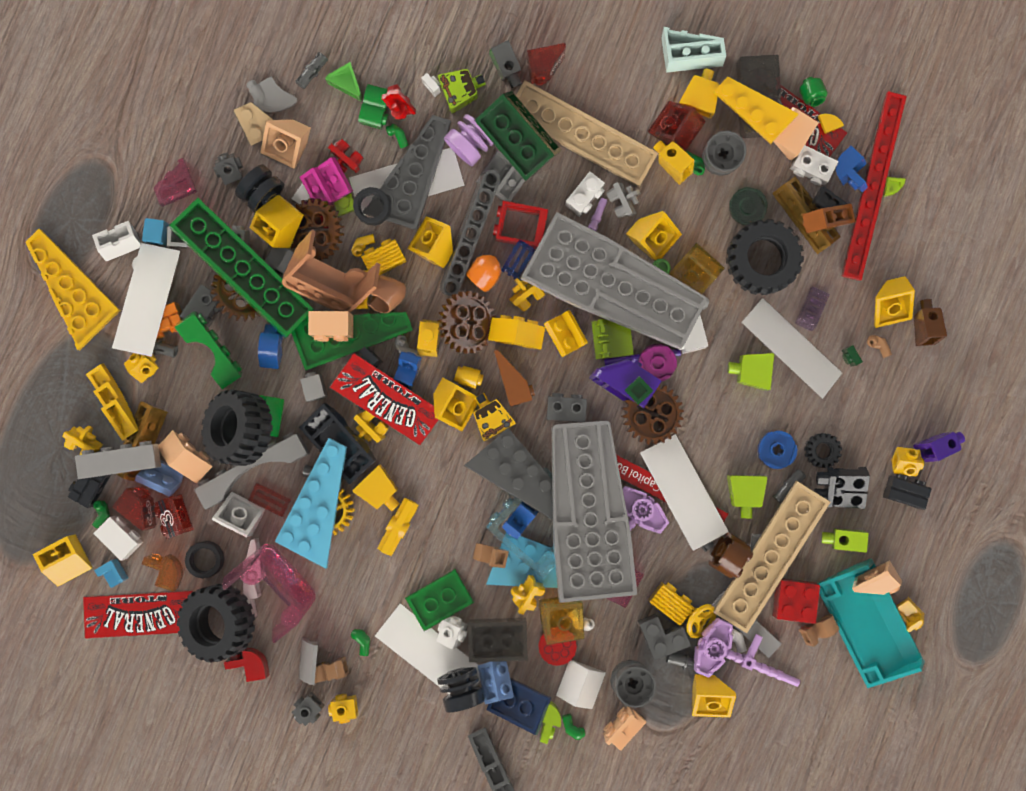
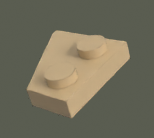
(252, 121)

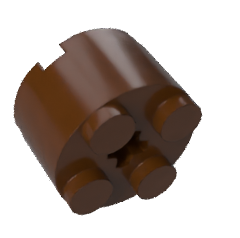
(730, 555)

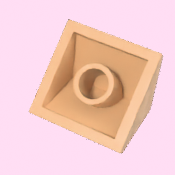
(796, 135)

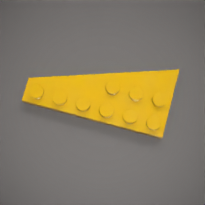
(73, 292)

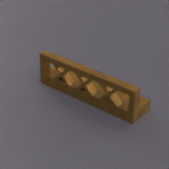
(794, 205)
(149, 429)

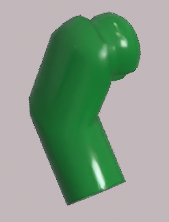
(399, 133)
(103, 513)

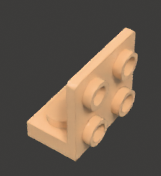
(623, 728)

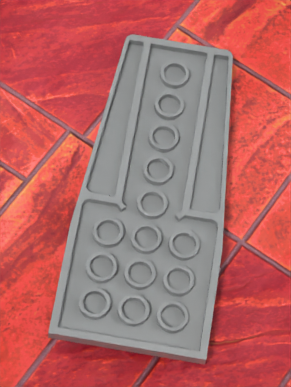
(612, 282)
(589, 515)

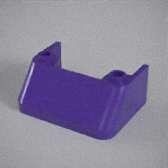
(620, 375)

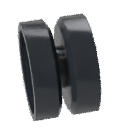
(259, 187)

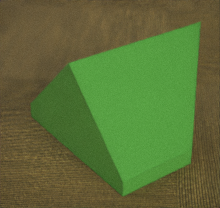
(345, 81)

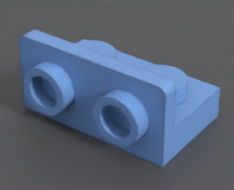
(162, 479)
(495, 681)

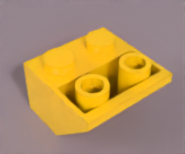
(277, 222)
(63, 560)

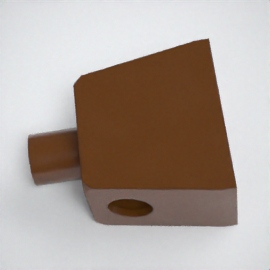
(929, 324)

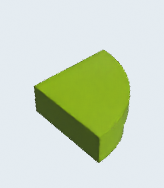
(893, 185)

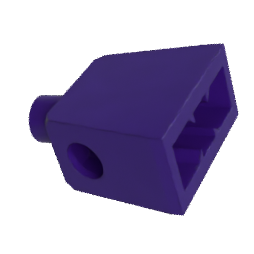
(940, 446)

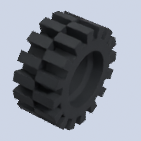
(834, 450)

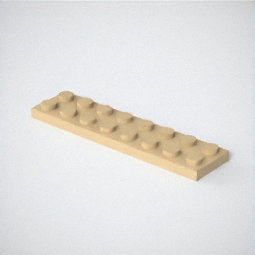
(588, 135)
(772, 556)

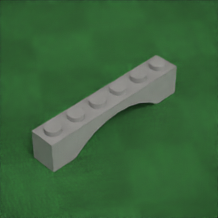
(217, 490)

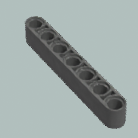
(476, 226)

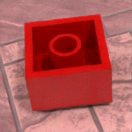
(796, 601)

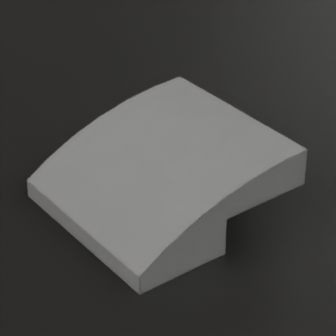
(509, 177)
(308, 660)

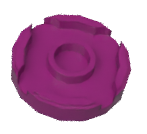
(658, 361)

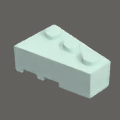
(691, 51)

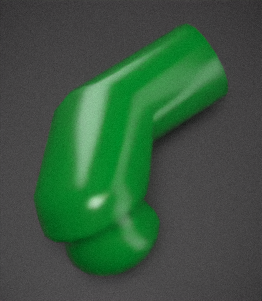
(699, 167)
(363, 639)
(571, 730)

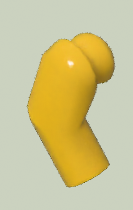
(360, 244)

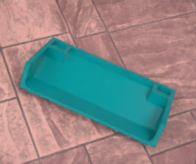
(871, 628)

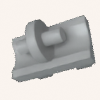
(619, 192)

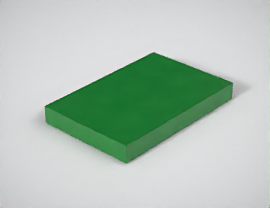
(439, 600)

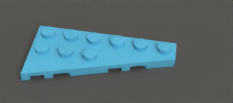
(313, 515)
(516, 570)

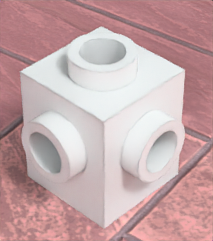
(451, 632)

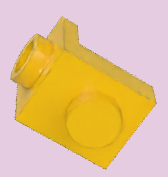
(911, 614)

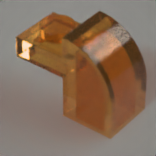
(169, 570)

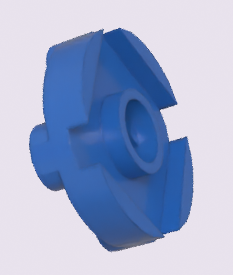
(786, 443)

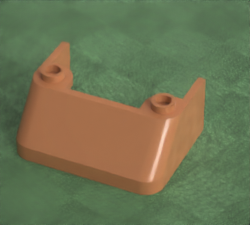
(326, 284)

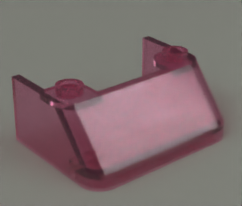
(283, 578)

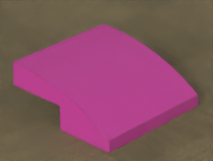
(326, 182)

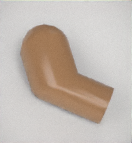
(879, 343)

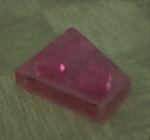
(175, 185)

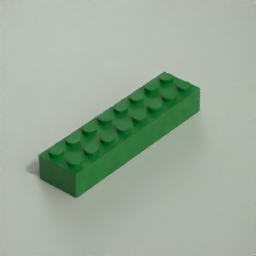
(240, 267)

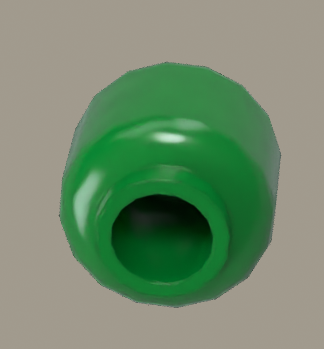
(813, 91)

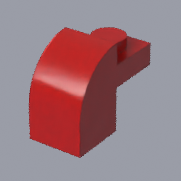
(253, 662)

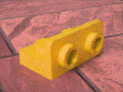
(565, 333)

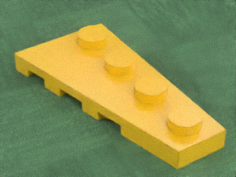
(757, 110)

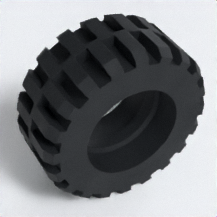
(785, 243)
(236, 427)
(196, 629)

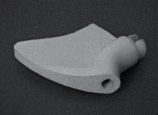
(270, 96)

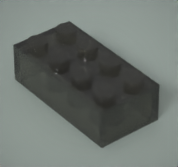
(762, 76)

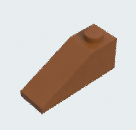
(828, 218)
(515, 385)

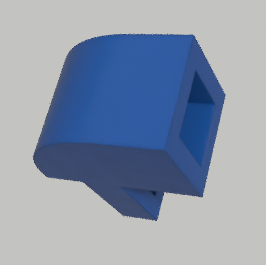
(847, 167)
(270, 348)
(407, 369)
(519, 520)

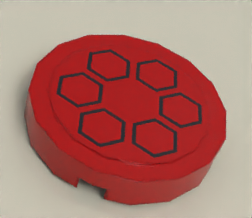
(557, 653)

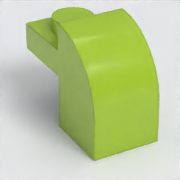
(551, 719)

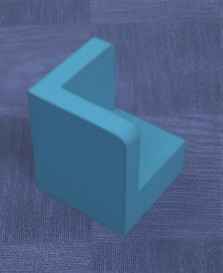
(155, 232)
(112, 572)

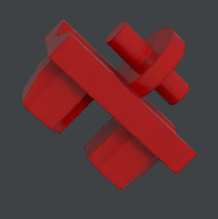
(398, 103)
(339, 151)

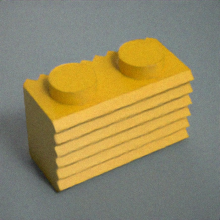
(388, 256)
(670, 603)

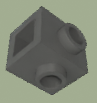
(228, 174)
(307, 709)

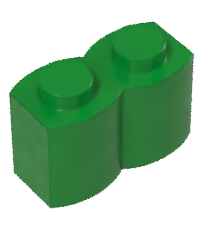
(373, 108)

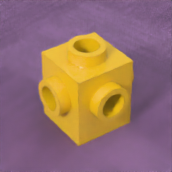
(141, 366)
(907, 461)
(349, 706)

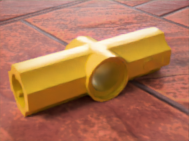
(397, 526)

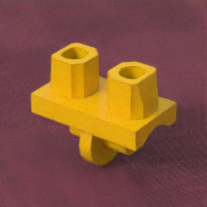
(519, 299)
(368, 429)
(82, 438)
(524, 594)

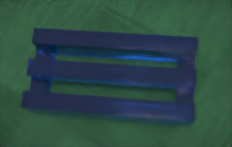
(510, 271)

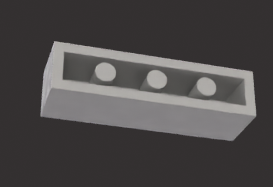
(117, 461)

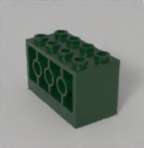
(517, 135)

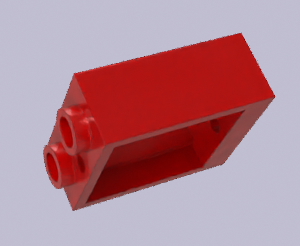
(501, 212)

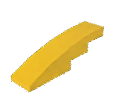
(113, 402)

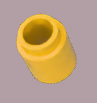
(468, 376)

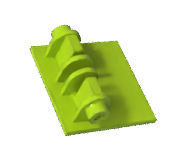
(611, 339)

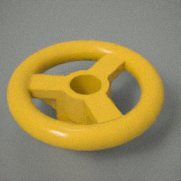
(699, 619)

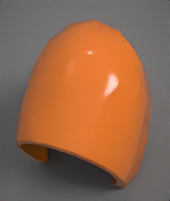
(485, 272)

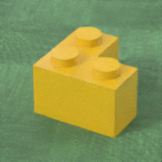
(516, 332)

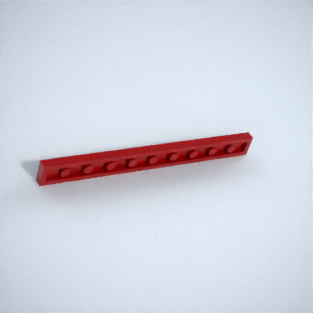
(875, 179)

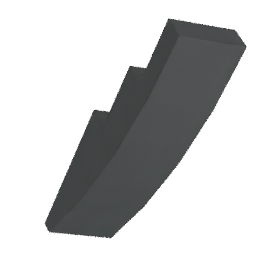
(490, 761)

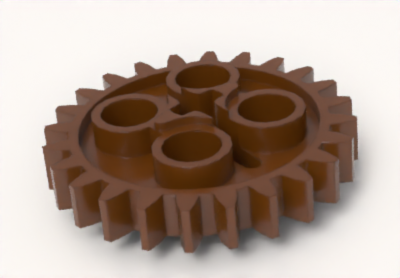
(312, 211)
(230, 305)
(452, 321)
(645, 429)

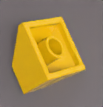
(654, 234)
(433, 242)
(894, 302)
(453, 404)
(711, 697)

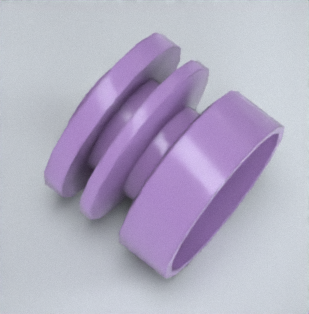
(468, 141)

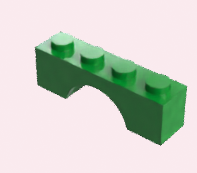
(194, 329)

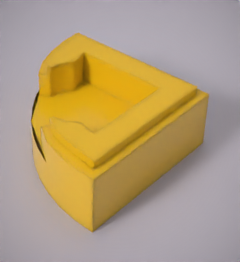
(830, 122)

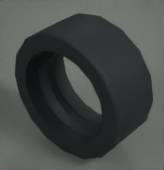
(376, 192)
(189, 559)

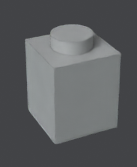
(313, 387)

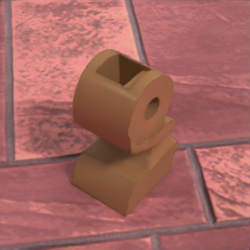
(490, 554)
(824, 628)
(335, 670)

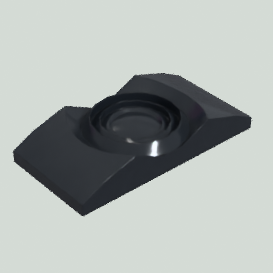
(327, 424)

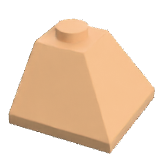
(285, 141)
(878, 580)

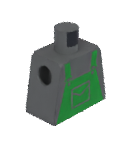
(504, 55)

